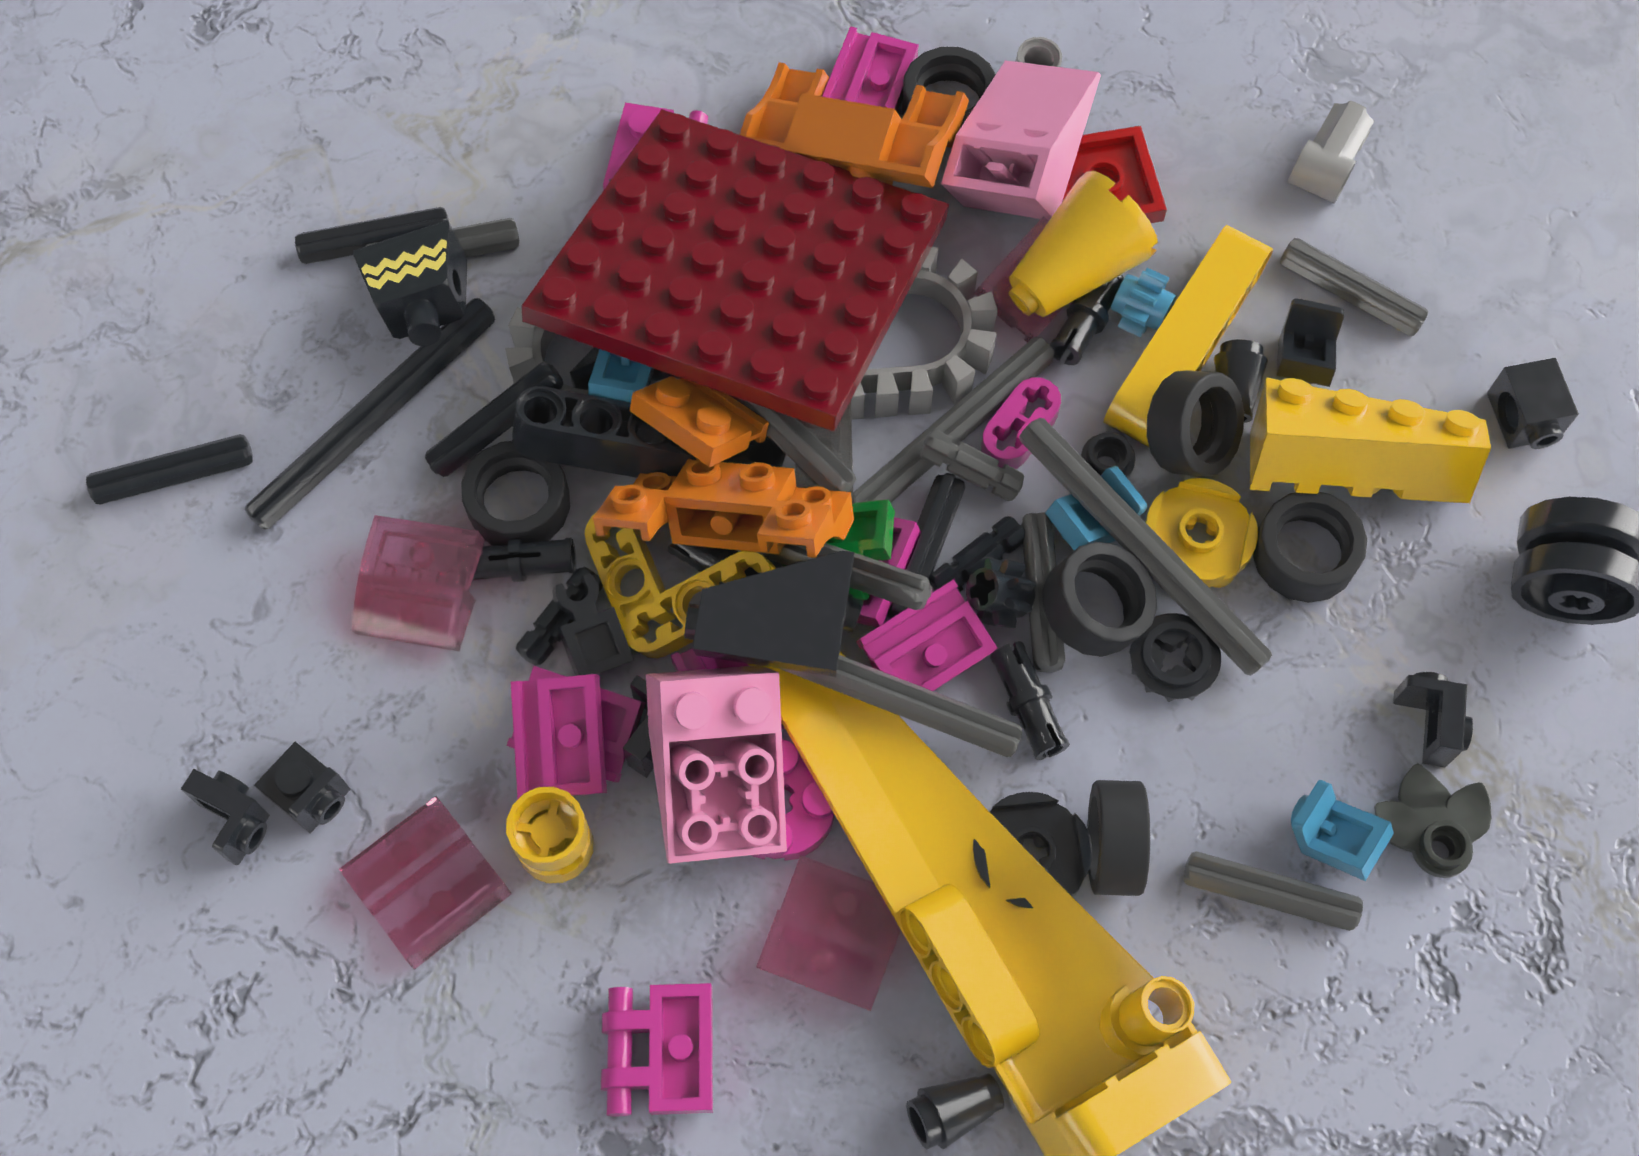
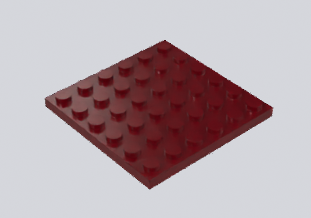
(740, 268)

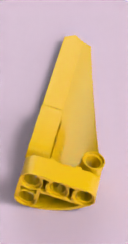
(1028, 988)

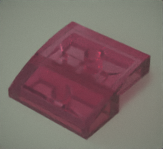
(416, 583)
(425, 882)
(831, 934)

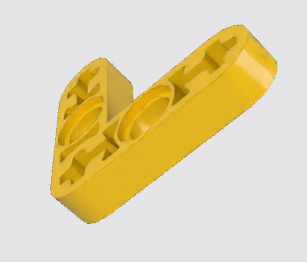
(653, 600)

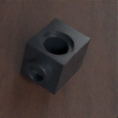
(1532, 404)

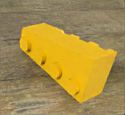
(1364, 444)

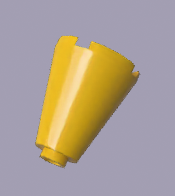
(1082, 247)

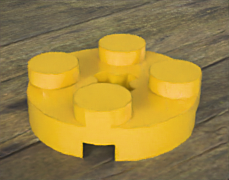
(1225, 519)

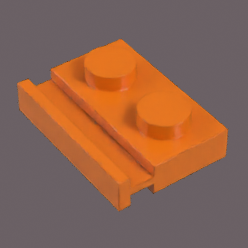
(698, 418)

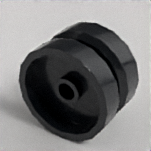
(1578, 561)

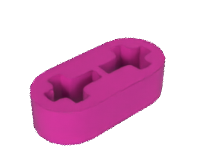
(1011, 417)

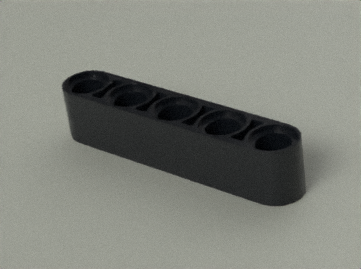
(620, 439)

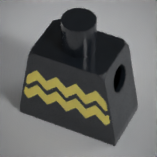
(417, 281)

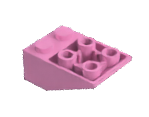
(1021, 140)
(718, 761)

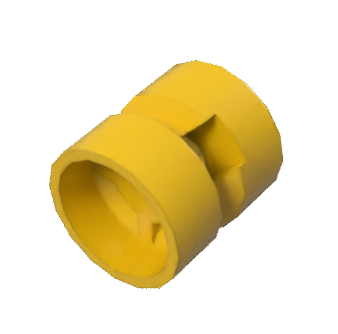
(550, 834)

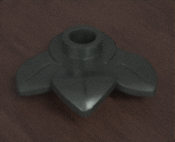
(1431, 814)

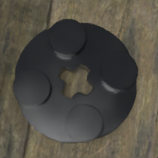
(1051, 827)

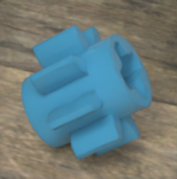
(1143, 302)

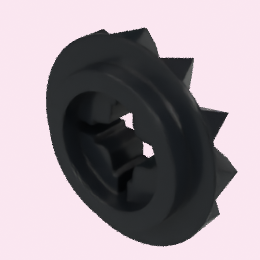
(1168, 633)

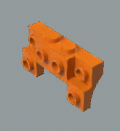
(854, 134)
(729, 508)

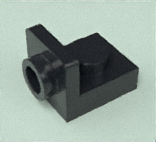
(304, 788)

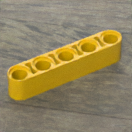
(1191, 326)

